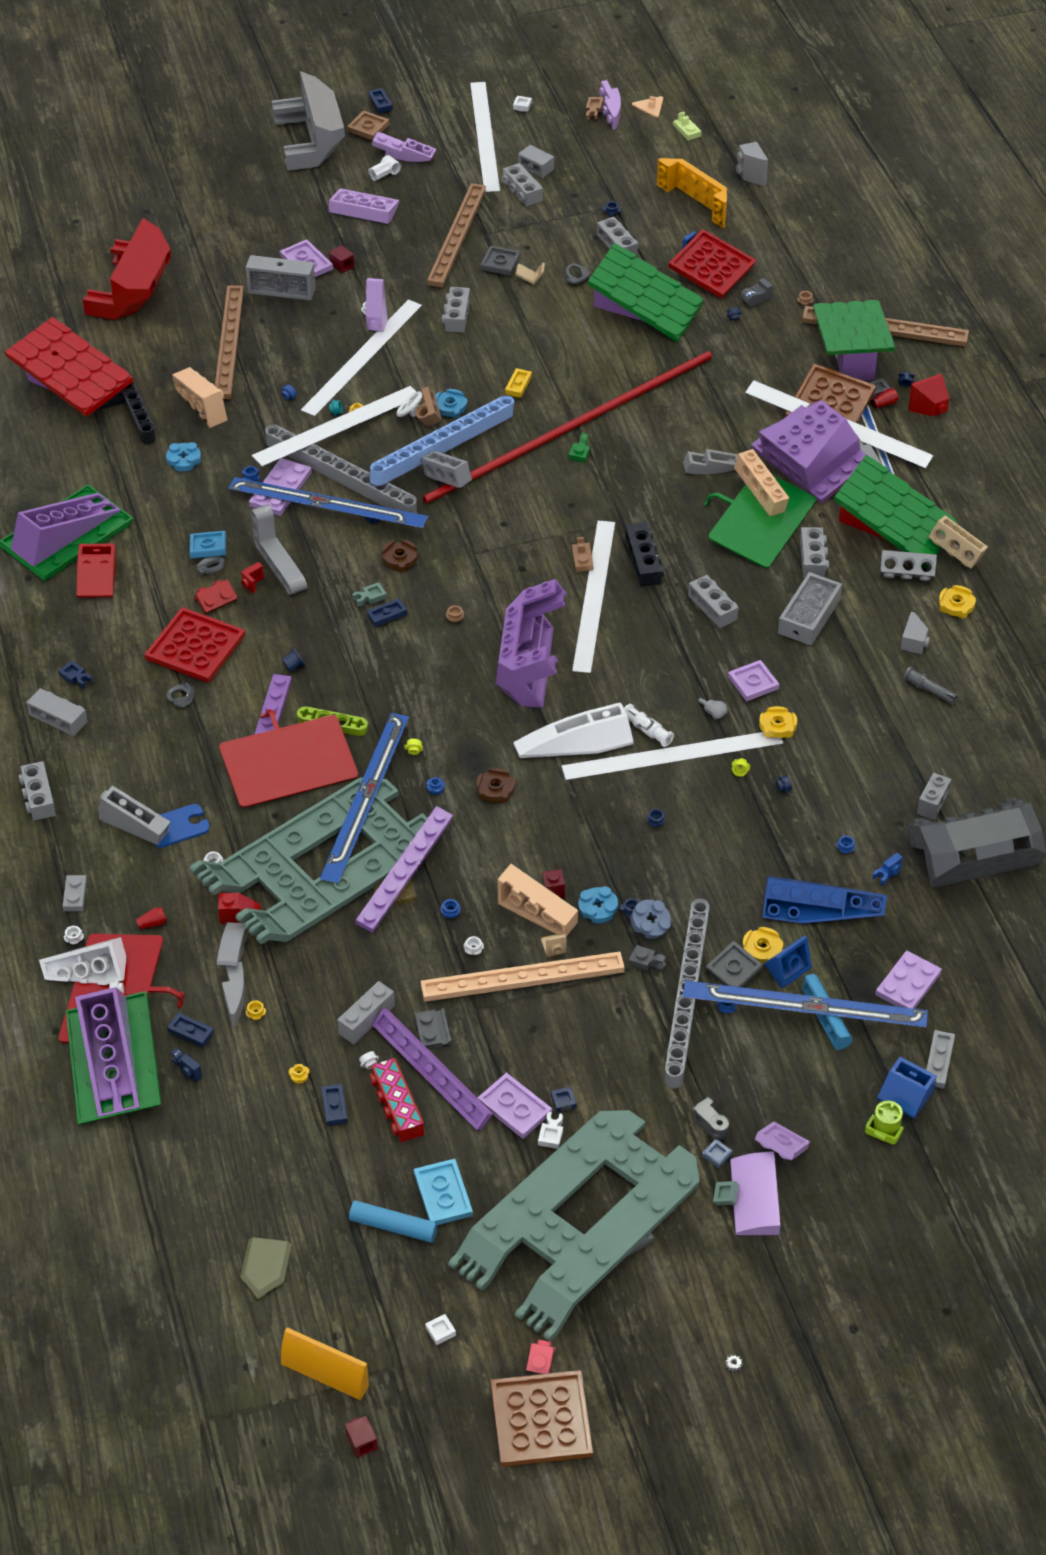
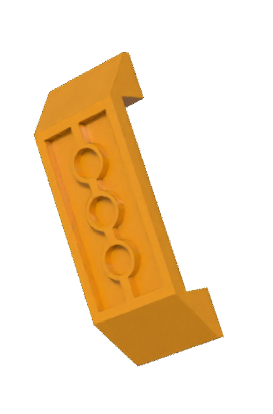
(695, 183)

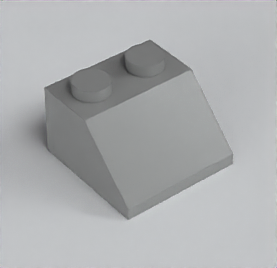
(752, 163)

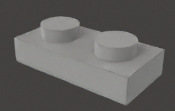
(74, 893)

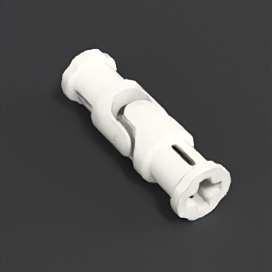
(648, 725)

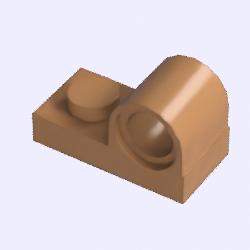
(429, 411)

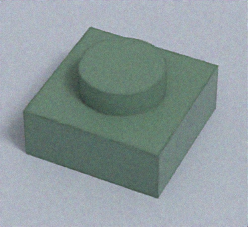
(726, 1193)

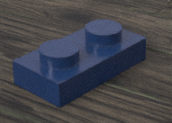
(380, 100)
(386, 612)
(190, 1030)
(334, 1104)

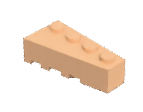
(201, 396)
(535, 902)

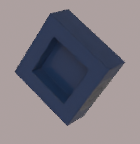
(563, 1099)

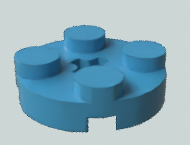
(456, 408)
(189, 450)
(600, 895)

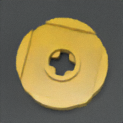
(961, 609)
(771, 729)
(762, 935)

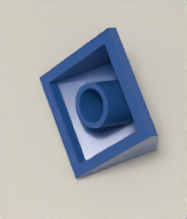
(790, 962)

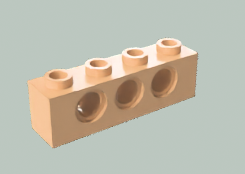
(761, 482)

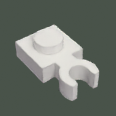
(551, 1132)

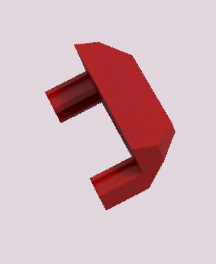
(135, 276)

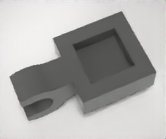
(645, 957)

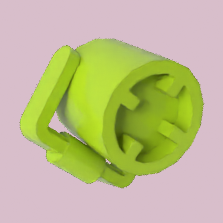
(886, 1122)

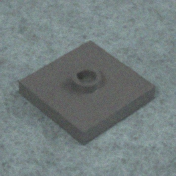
(500, 260)
(734, 966)

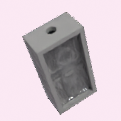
(280, 277)
(810, 608)

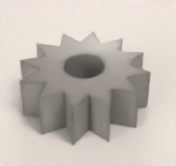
(734, 1367)

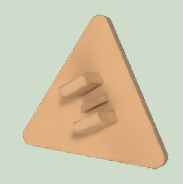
(650, 106)

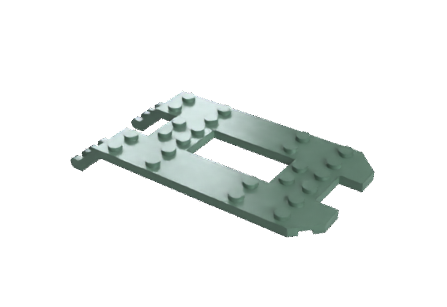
(299, 897)
(576, 1257)

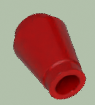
(886, 398)
(152, 918)

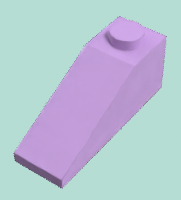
(375, 305)

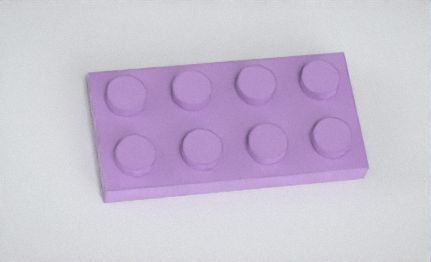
(284, 474)

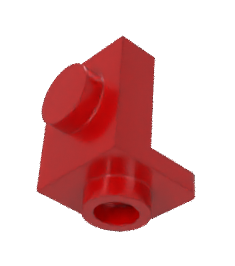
(251, 576)

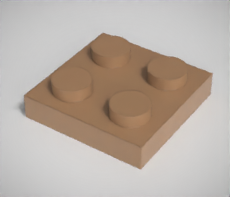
(368, 125)

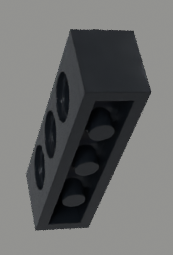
(644, 554)

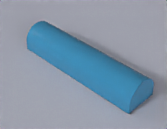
(832, 1025)
(393, 1221)

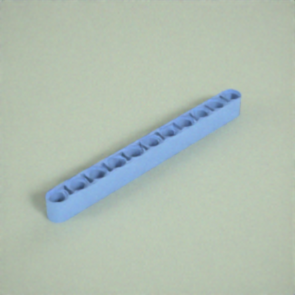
(441, 440)

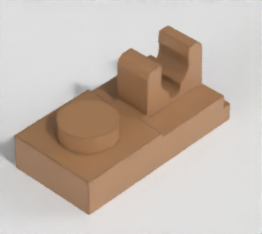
(582, 556)

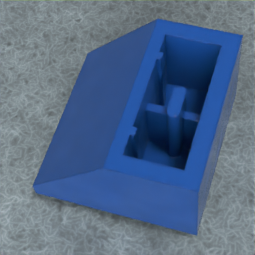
(908, 1086)

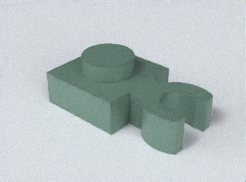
(372, 594)

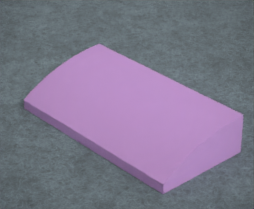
(363, 205)
(757, 1197)

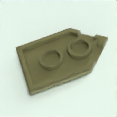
(265, 1265)

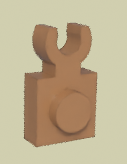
(594, 106)

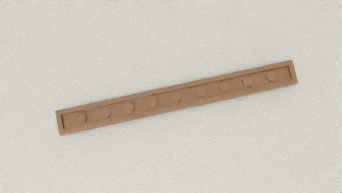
(456, 235)
(912, 330)
(229, 340)

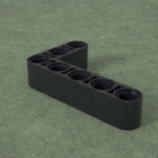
(137, 411)

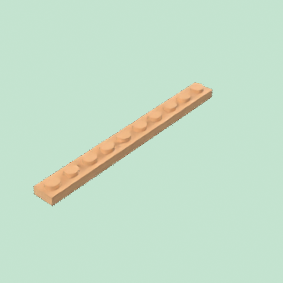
(522, 976)

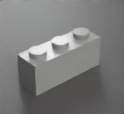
(57, 712)
(362, 1013)

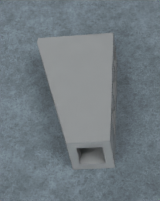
(132, 816)

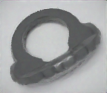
(585, 273)
(203, 565)
(185, 701)

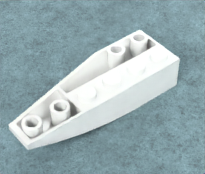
(579, 734)

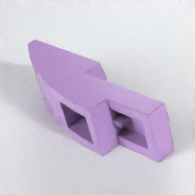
(612, 103)
(407, 151)

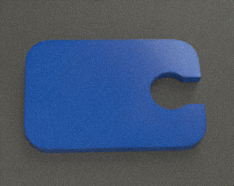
(181, 828)

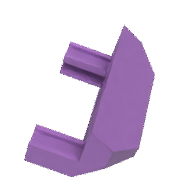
(527, 644)

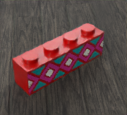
(397, 1100)

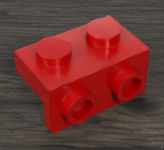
(216, 596)

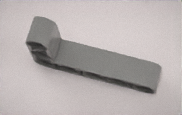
(274, 552)

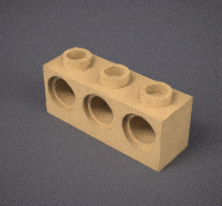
(967, 542)

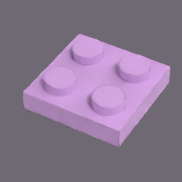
(753, 680)
(782, 1141)

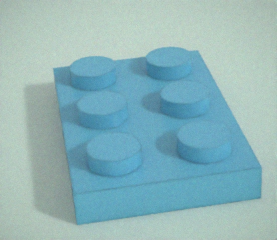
(443, 1192)

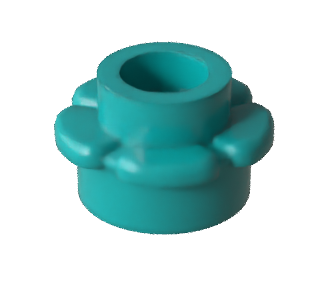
(336, 407)

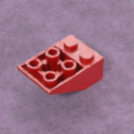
(96, 570)

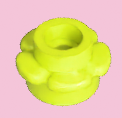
(414, 746)
(740, 771)

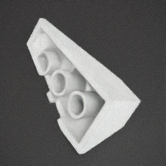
(91, 964)

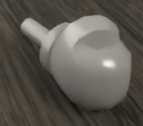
(714, 708)

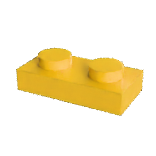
(518, 383)

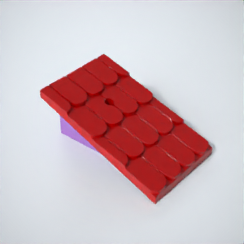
(68, 366)

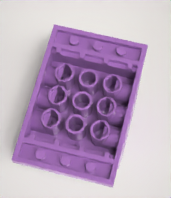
(812, 449)

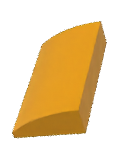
(324, 1364)

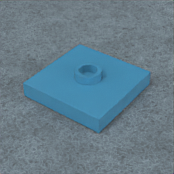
(207, 544)

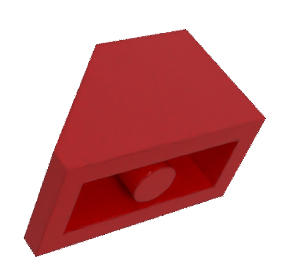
(231, 904)

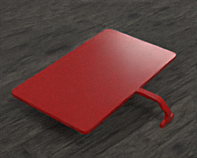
(288, 760)
(141, 962)

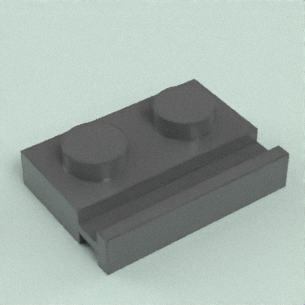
(433, 1029)

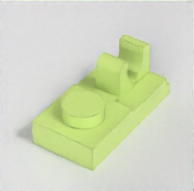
(686, 127)

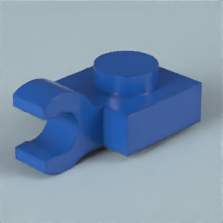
(890, 867)

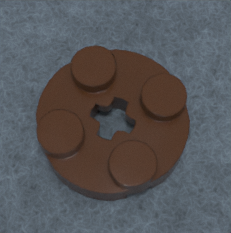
(397, 562)
(495, 794)

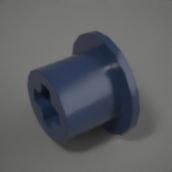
(293, 660)

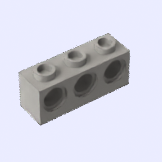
(522, 184)
(612, 232)
(456, 309)
(446, 469)
(813, 551)
(915, 559)
(713, 601)
(37, 791)

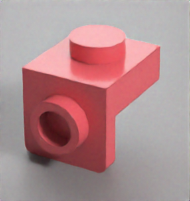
(540, 1357)

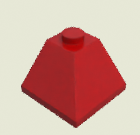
(929, 396)

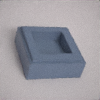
(717, 1153)

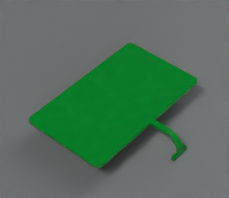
(751, 531)

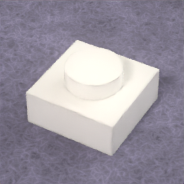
(522, 103)
(440, 1329)

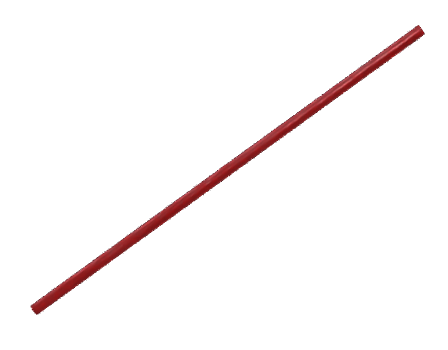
(573, 424)

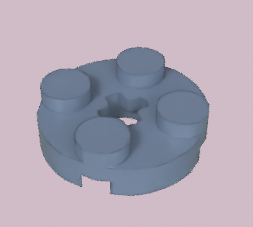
(654, 909)

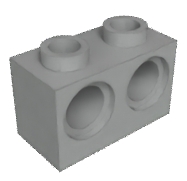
(934, 796)

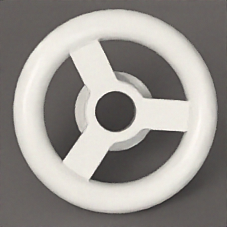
(410, 405)

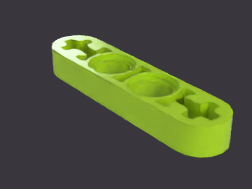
(346, 728)

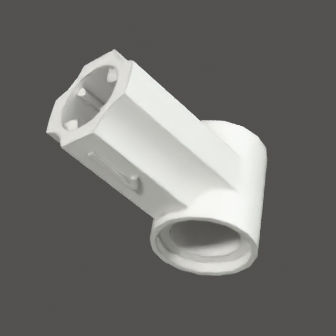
(387, 166)

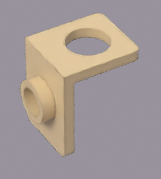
(529, 275)
(554, 944)

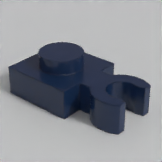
(74, 673)
(189, 1067)

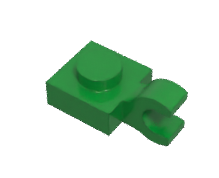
(580, 451)

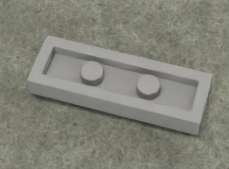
(940, 1056)

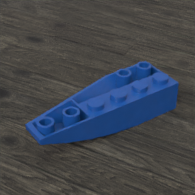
(817, 902)

